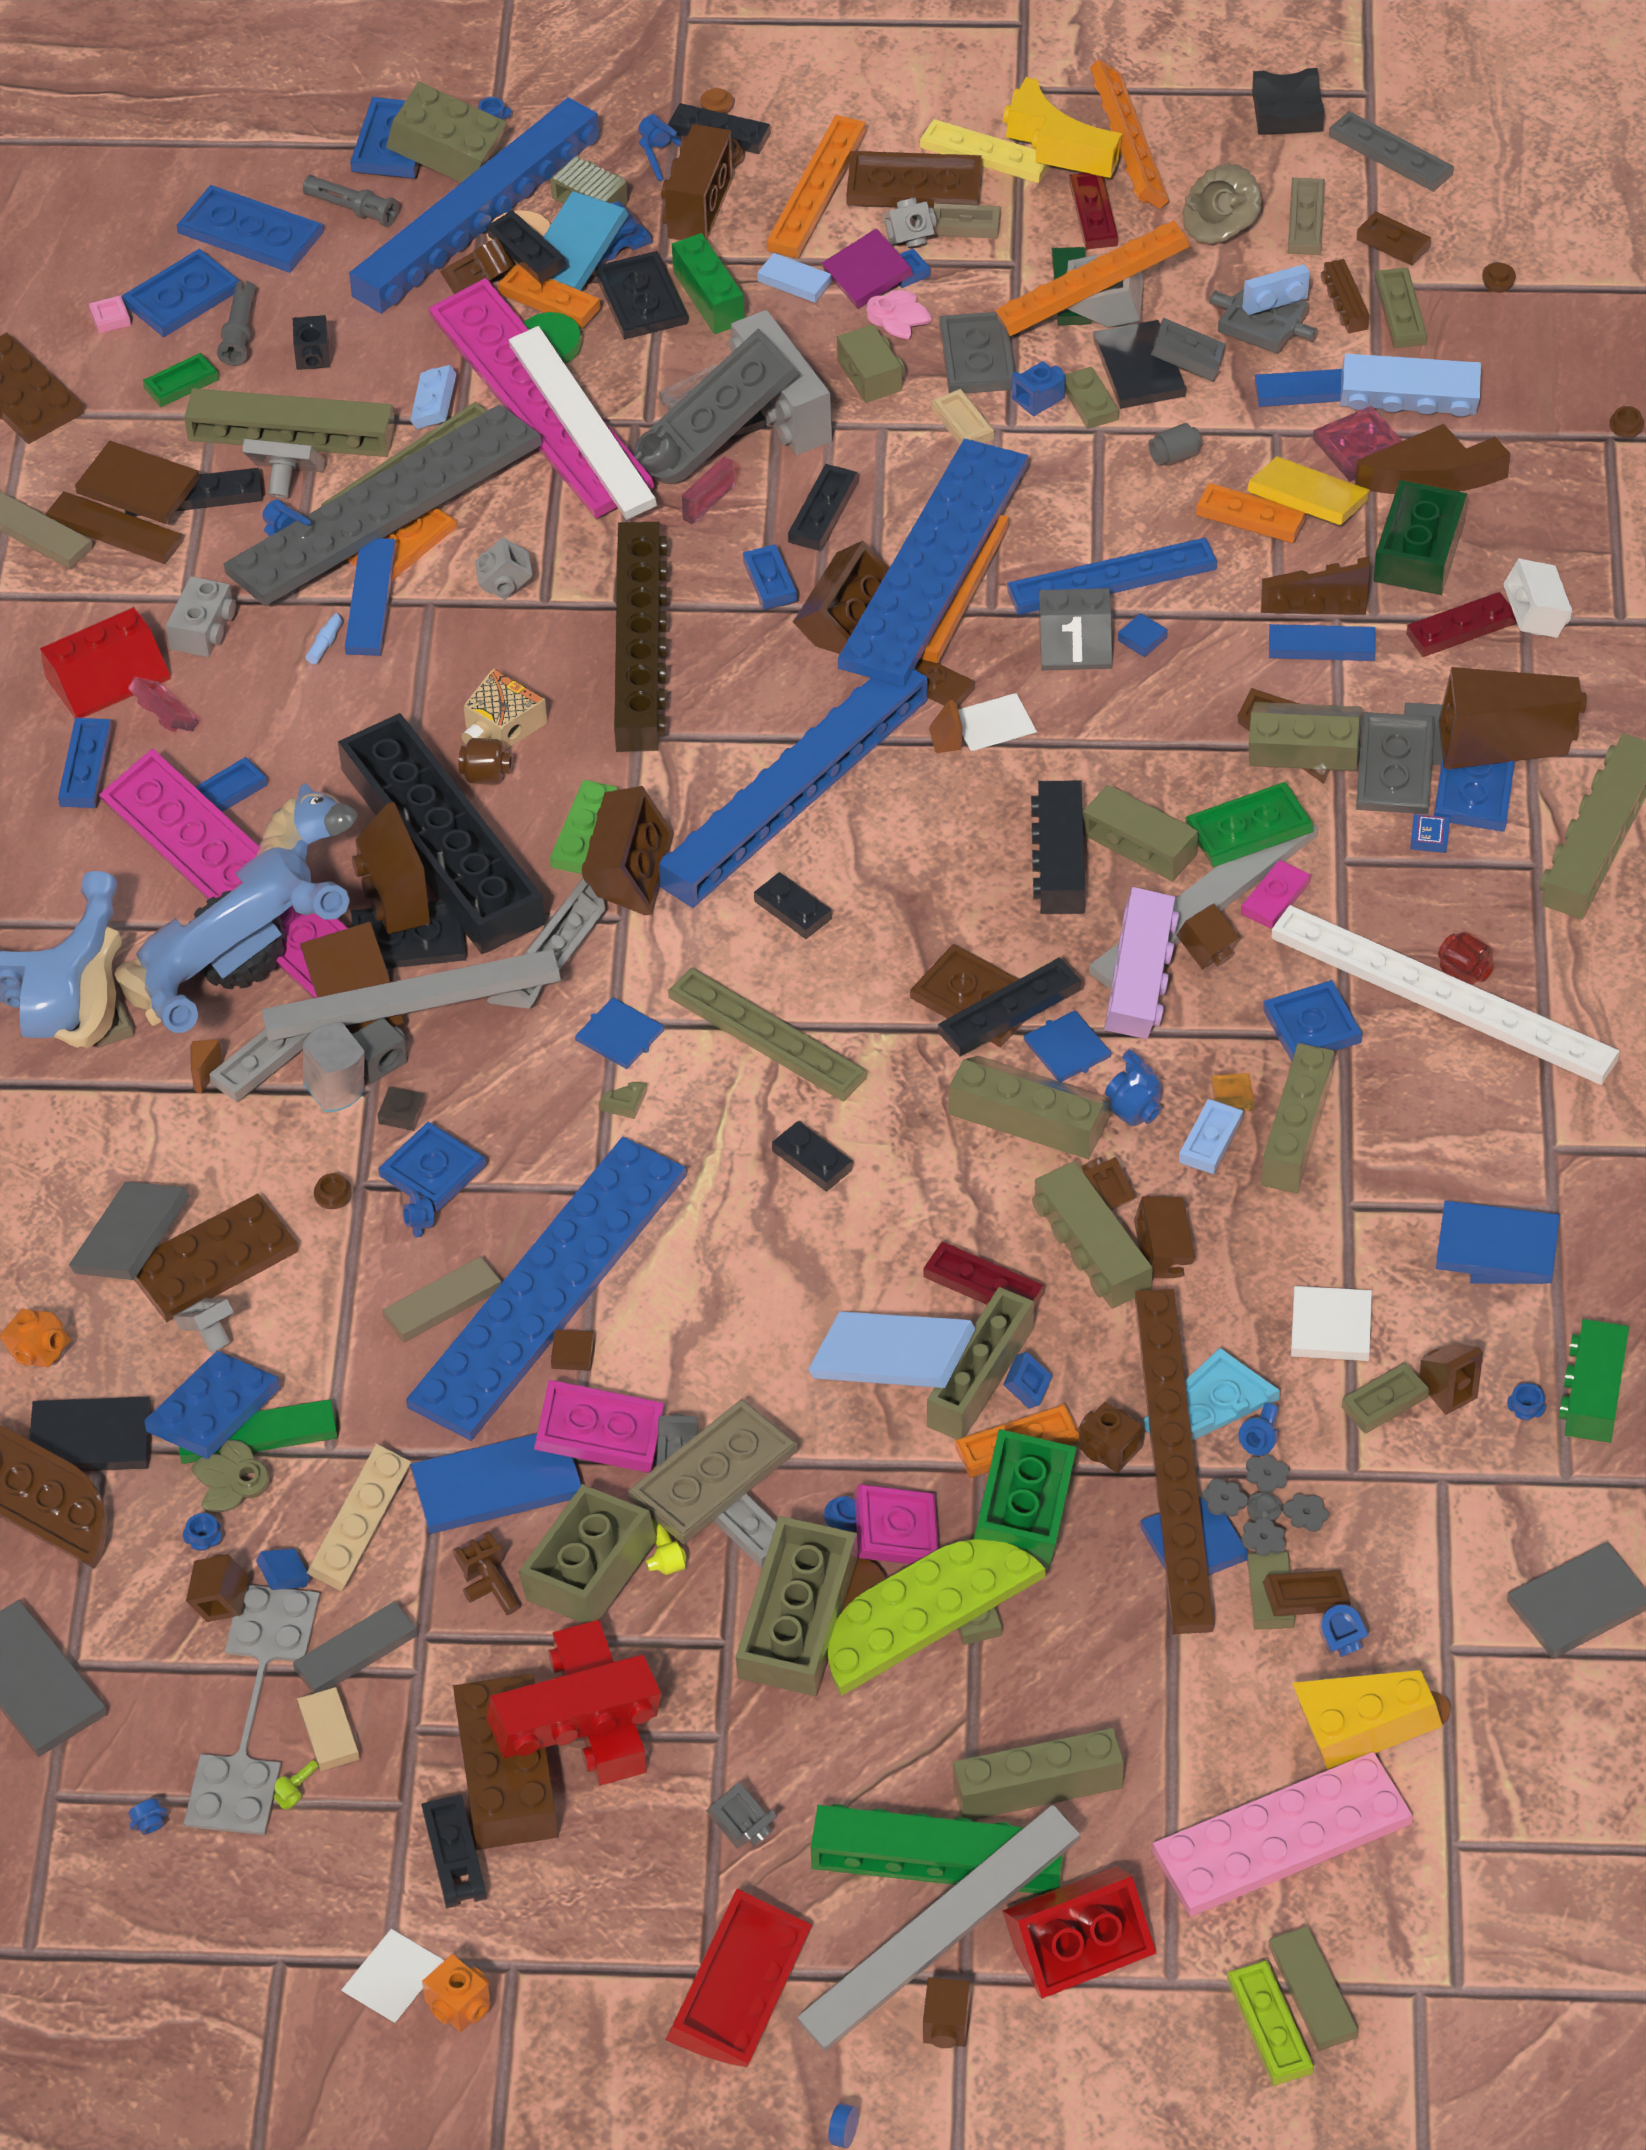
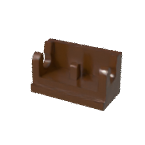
(1164, 1235)

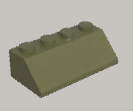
(1028, 1106)

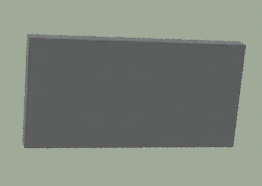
(39, 1685)

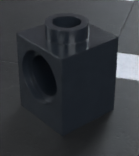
(311, 342)

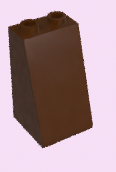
(1507, 716)

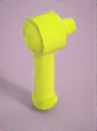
(668, 1555)

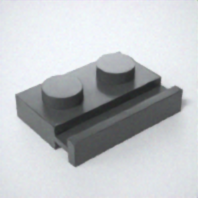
(1188, 349)

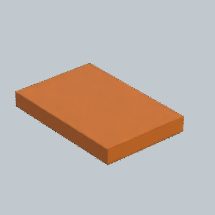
(417, 538)

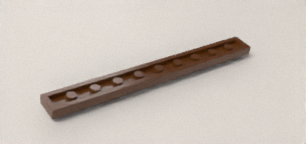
(1173, 1462)

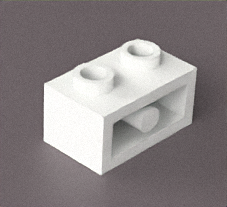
(1538, 598)

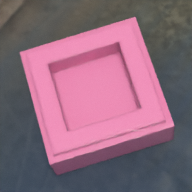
(109, 314)

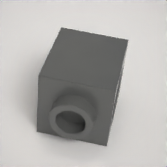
(382, 1049)

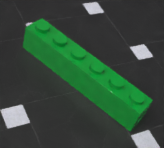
(912, 1846)

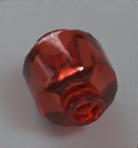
(1466, 958)

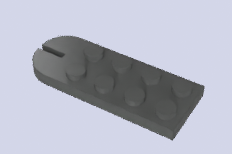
(714, 410)

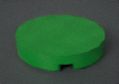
(560, 331)

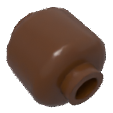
(484, 761)

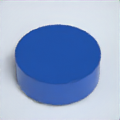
(843, 2125)

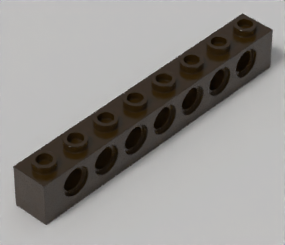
(638, 637)

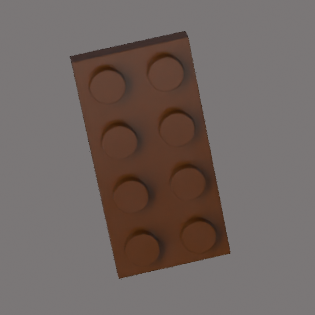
(899, 176)
(31, 396)
(214, 1256)

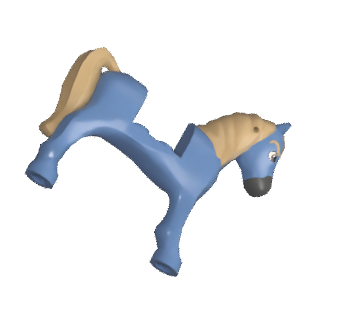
(242, 919)
(70, 980)

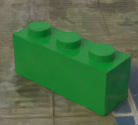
(707, 282)
(1594, 1380)

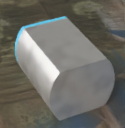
(333, 1067)

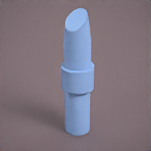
(324, 639)

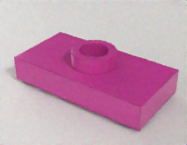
(1275, 894)

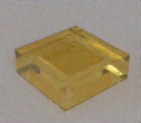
(1233, 1091)

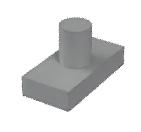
(205, 1318)

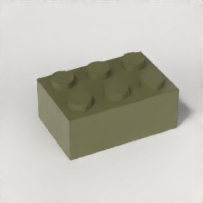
(445, 133)
(587, 1555)

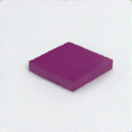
(867, 268)

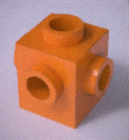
(35, 1337)
(457, 1993)

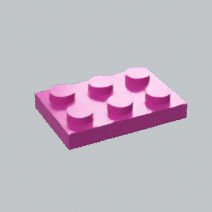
(598, 1426)

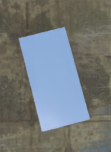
(892, 1349)

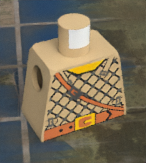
(503, 711)

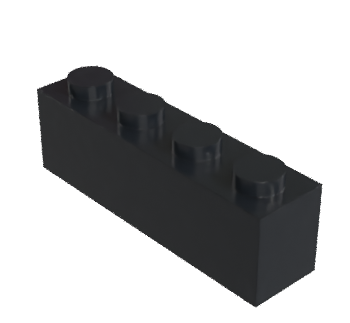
(1060, 847)

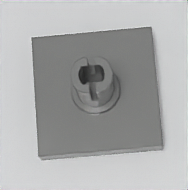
(282, 459)

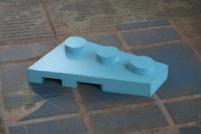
(1223, 1393)

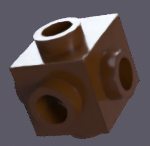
(1110, 1436)

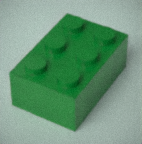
(1025, 1493)

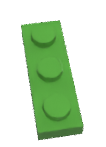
(579, 826)

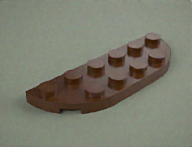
(50, 1499)

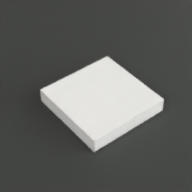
(1331, 1323)

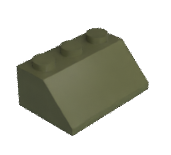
(1305, 736)

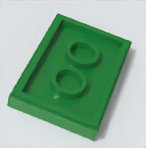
(1250, 824)

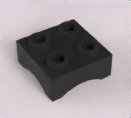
(1288, 102)

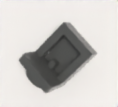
(674, 1433)
(741, 1817)

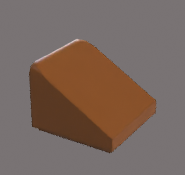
(947, 729)
(205, 1058)

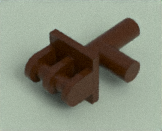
(485, 1564)

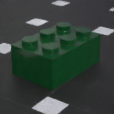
(1420, 537)

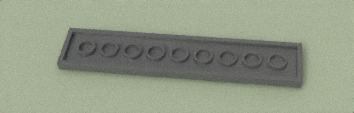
(382, 504)

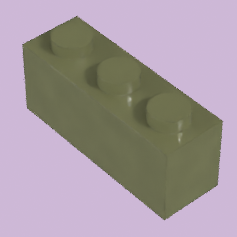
(1140, 832)

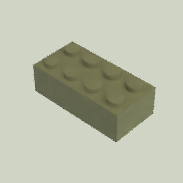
(796, 1605)

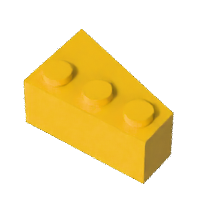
(1366, 1713)

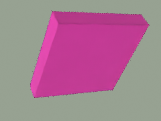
(895, 1524)

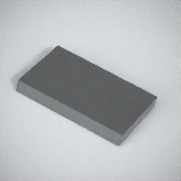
(976, 353)
(1395, 763)
(129, 1230)
(1579, 1600)

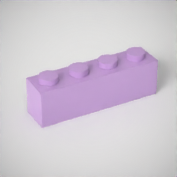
(1140, 963)

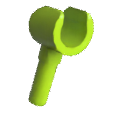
(286, 1789)

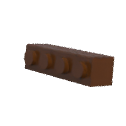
(1345, 296)

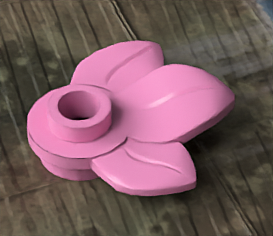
(897, 312)

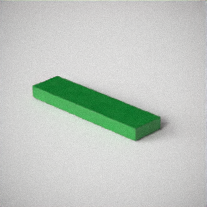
(281, 1428)

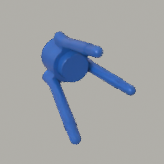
(656, 134)
(280, 515)

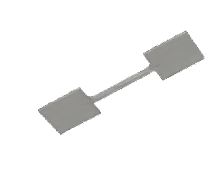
(236, 1790)

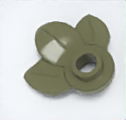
(224, 1477)

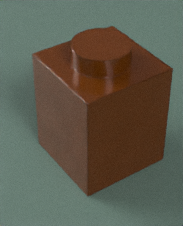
(1208, 937)
(217, 1588)
(946, 2012)

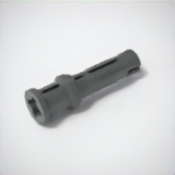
(362, 202)
(236, 331)

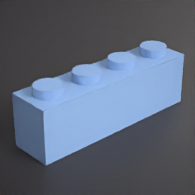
(1410, 384)

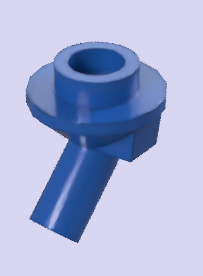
(1258, 1434)

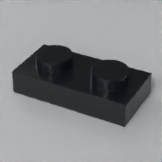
(792, 905)
(812, 1156)

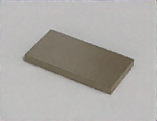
(712, 1471)

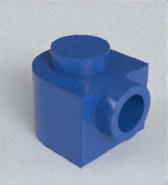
(1342, 1630)

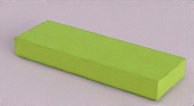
(1270, 2023)

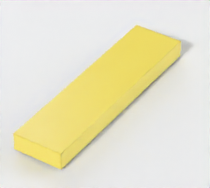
(994, 152)

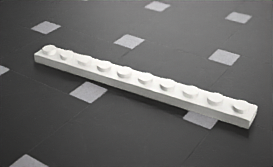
(1445, 995)

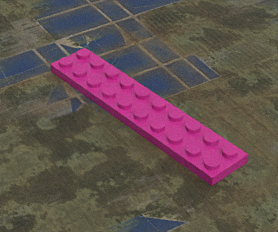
(479, 328)
(202, 845)

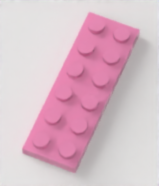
(1281, 1834)

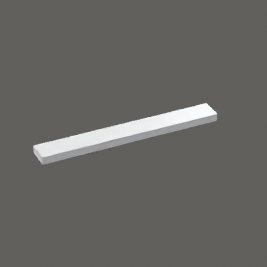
(582, 423)

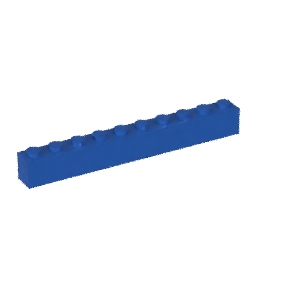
(473, 205)
(788, 786)

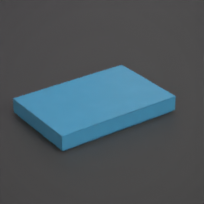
(583, 235)

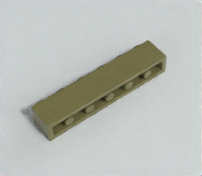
(313, 422)
(1598, 831)

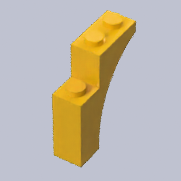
(1058, 137)

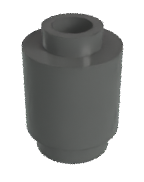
(1175, 444)

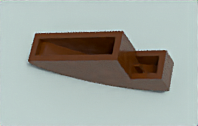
(1434, 460)

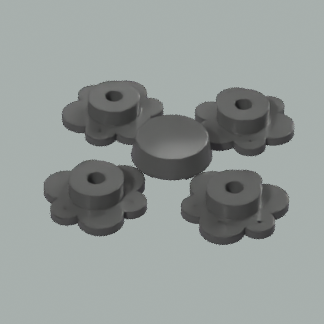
(1264, 1507)

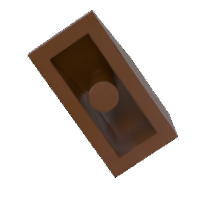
(1452, 1375)

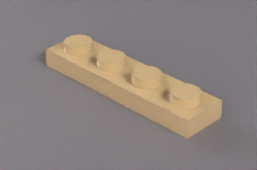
(358, 1517)

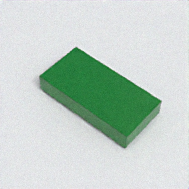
(180, 379)

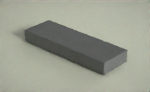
(355, 1648)

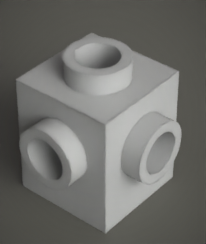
(899, 226)
(503, 568)

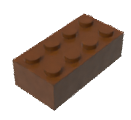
(508, 1795)

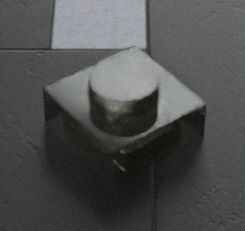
(401, 1108)

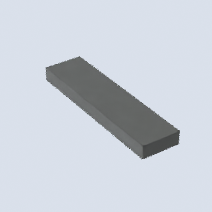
(1391, 151)

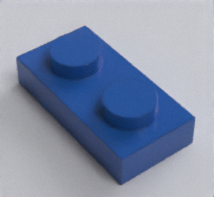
(769, 577)

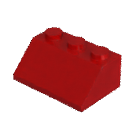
(101, 661)
(1080, 1931)

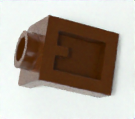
(1109, 1182)

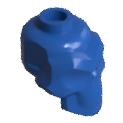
(1135, 1093)

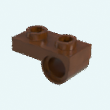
(485, 262)

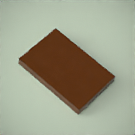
(137, 482)
(347, 963)
(958, 982)

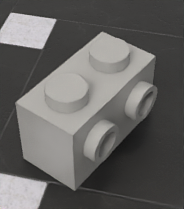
(200, 617)

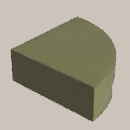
(625, 1100)

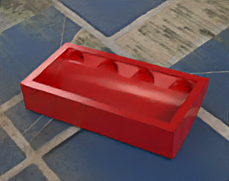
(739, 1981)

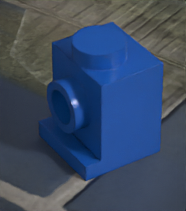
(1038, 387)

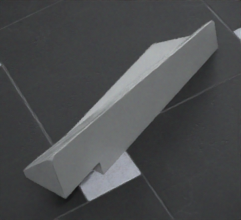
(562, 935)

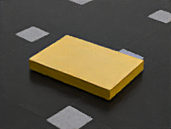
(1308, 490)

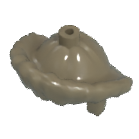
(1221, 204)

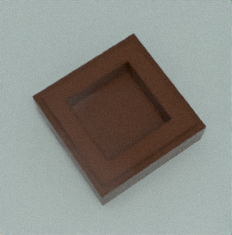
(572, 1350)

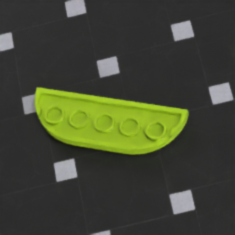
(924, 1606)

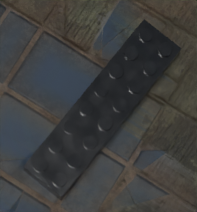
(456, 846)

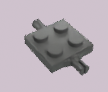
(1266, 328)

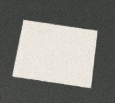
(995, 722)
(392, 1975)

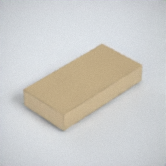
(962, 417)
(328, 1729)

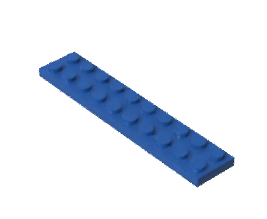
(932, 562)
(546, 1288)

